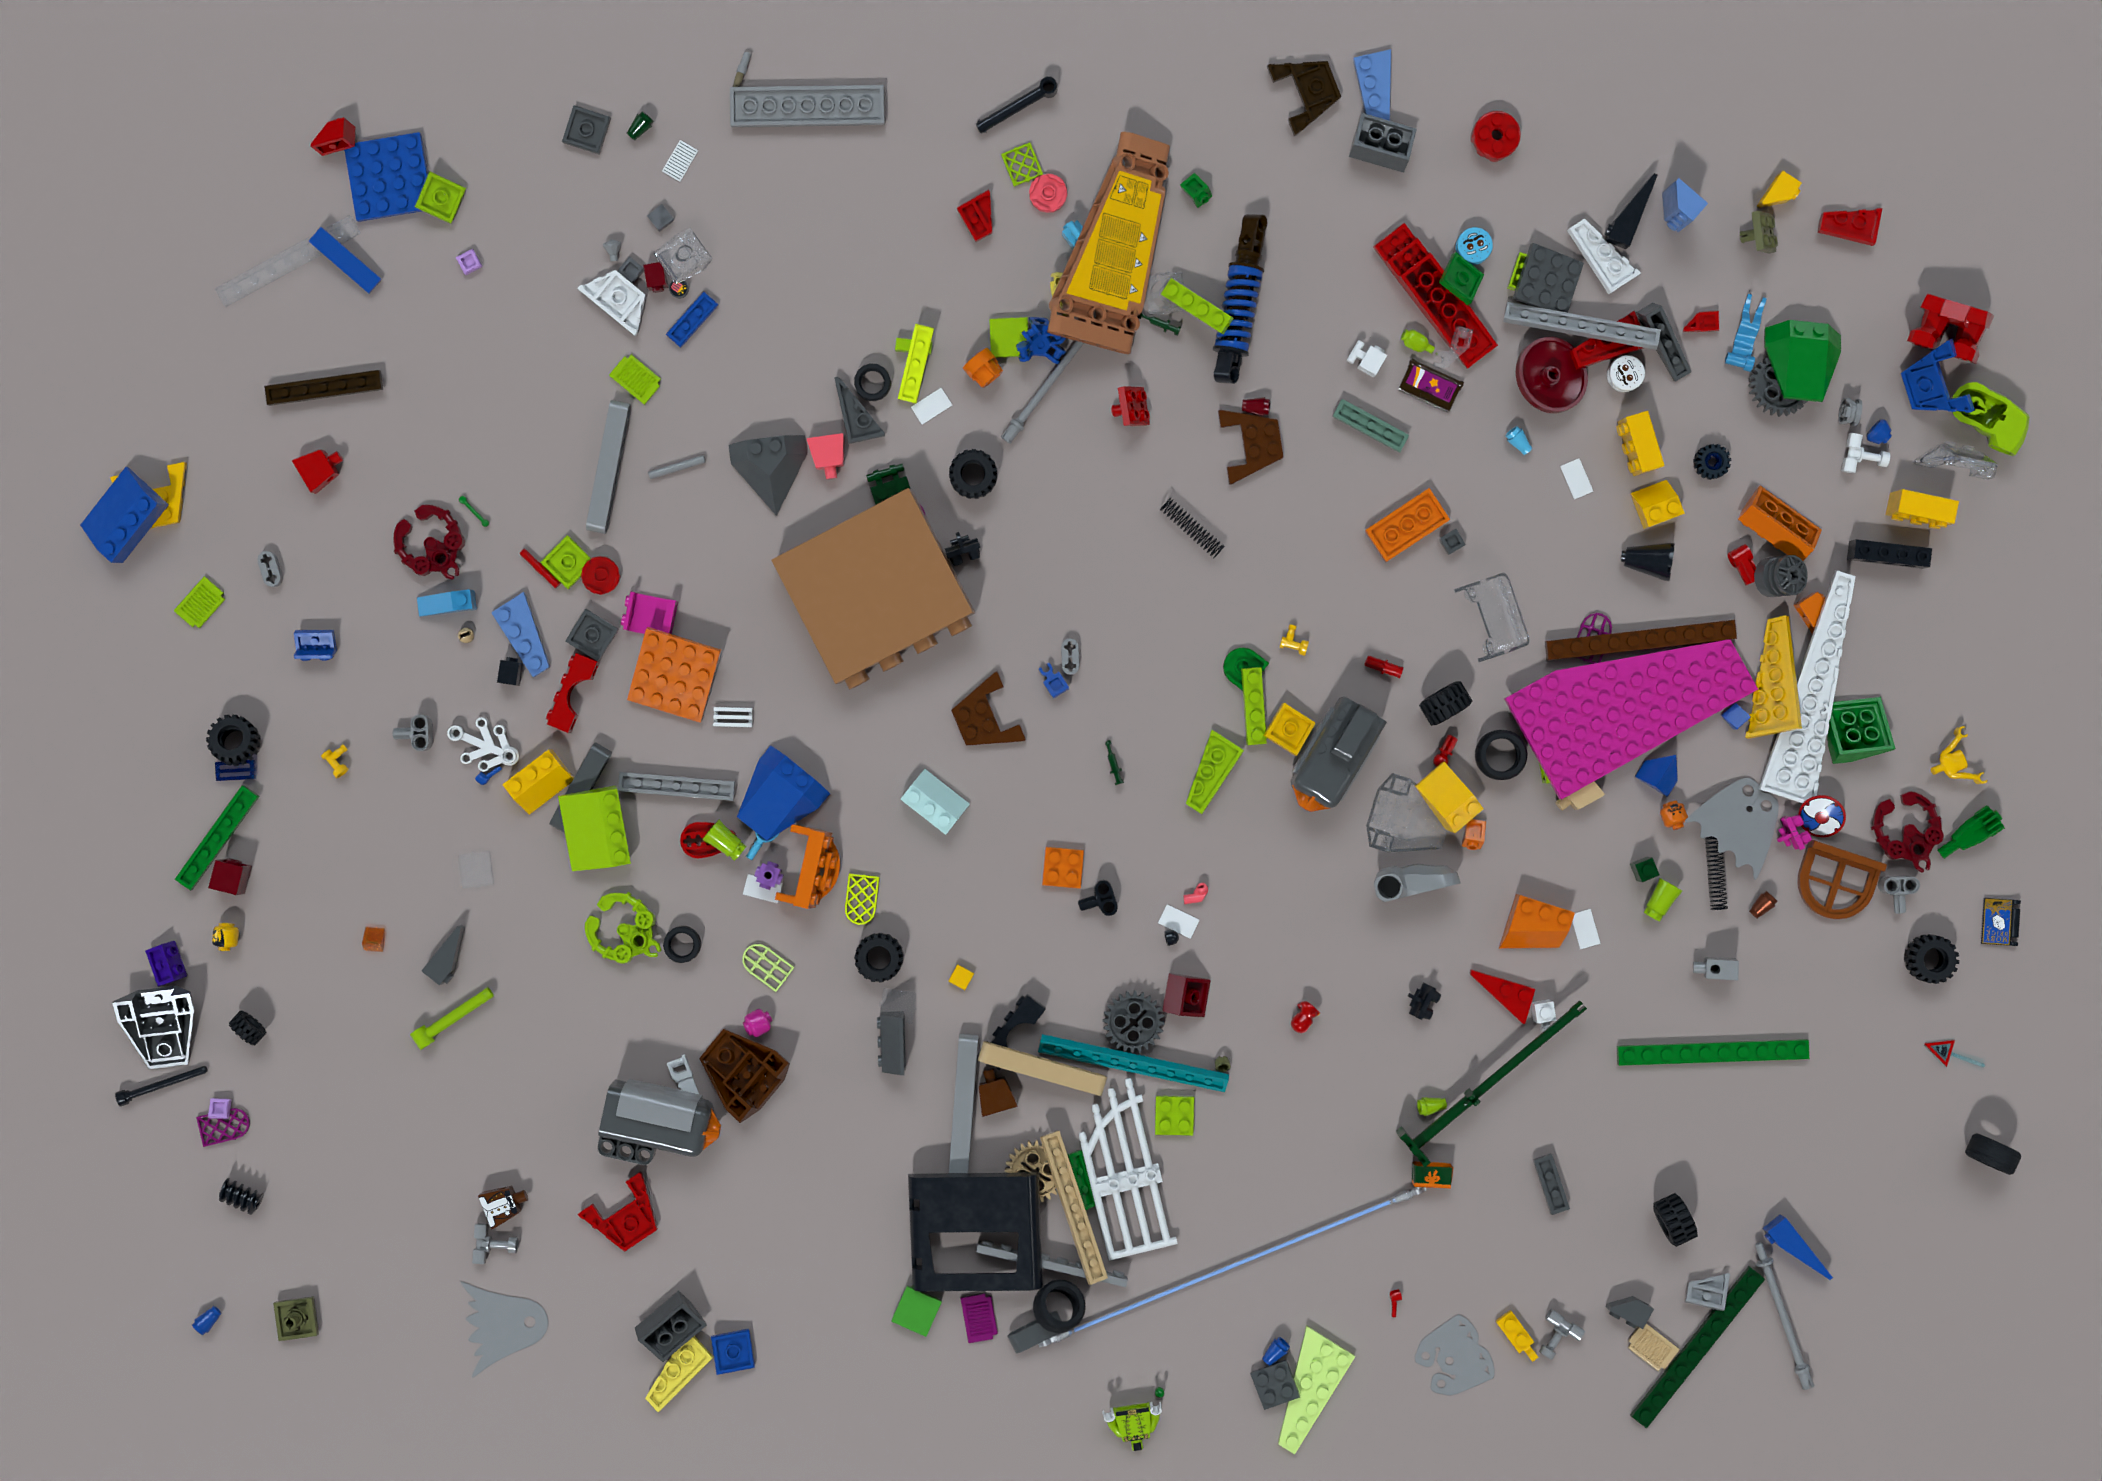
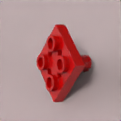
(1132, 406)

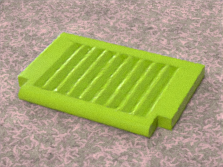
(636, 378)
(200, 603)

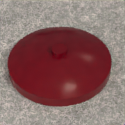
(1549, 375)

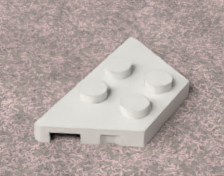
(617, 298)

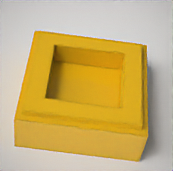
(961, 977)

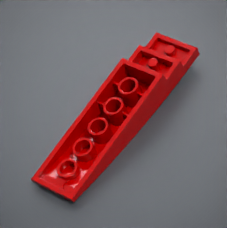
(1420, 277)

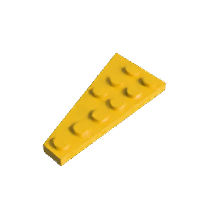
(1776, 700)

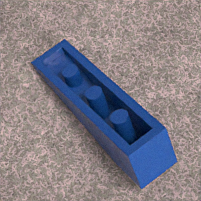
(1786, 1237)

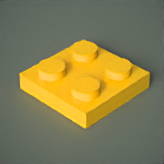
(1289, 729)

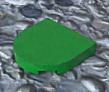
(1240, 659)

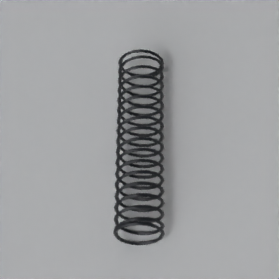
(1220, 548)
(1722, 906)

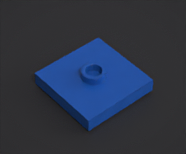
(732, 1351)

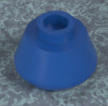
(1879, 432)

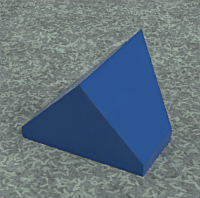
(1659, 774)

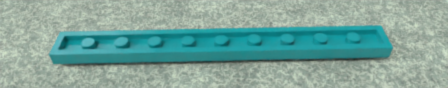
(1133, 1063)

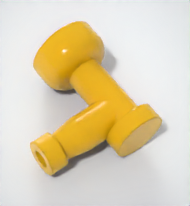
(1289, 643)
(339, 770)

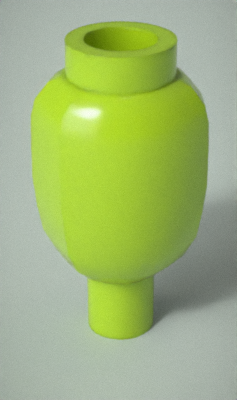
(1416, 341)

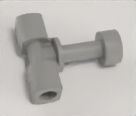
(485, 1243)
(1562, 1328)

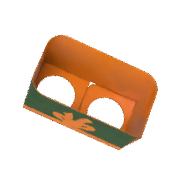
(1433, 1175)

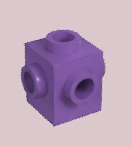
(776, 878)

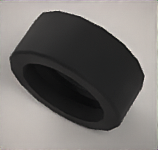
(859, 375)
(667, 944)

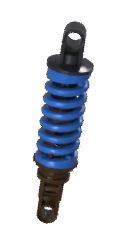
(1239, 297)

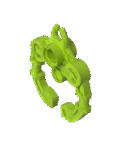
(629, 933)

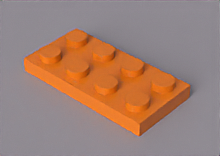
(1407, 525)

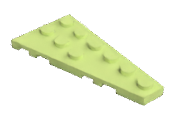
(1316, 1376)

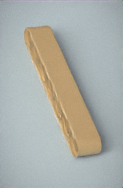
(1042, 1068)

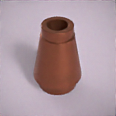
(1763, 904)

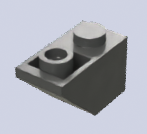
(1632, 1310)

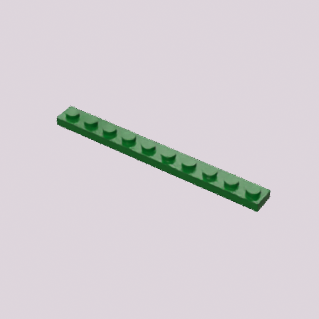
(1713, 1052)

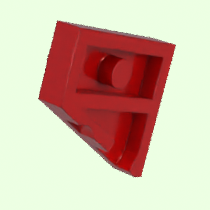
(977, 216)

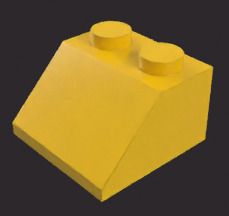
(1657, 504)

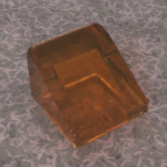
(373, 939)

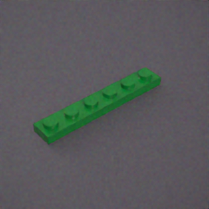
(217, 837)

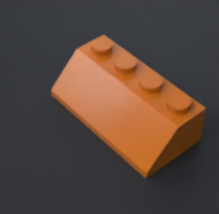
(1780, 524)

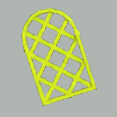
(861, 903)

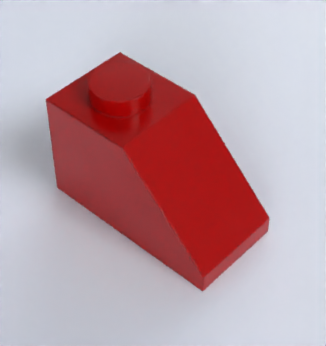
(334, 137)

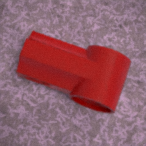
(1742, 560)

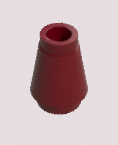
(1257, 406)

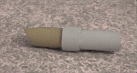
(741, 70)

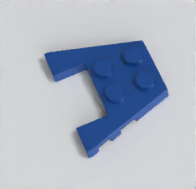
(1927, 385)

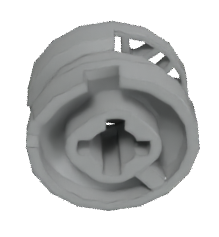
(1850, 411)

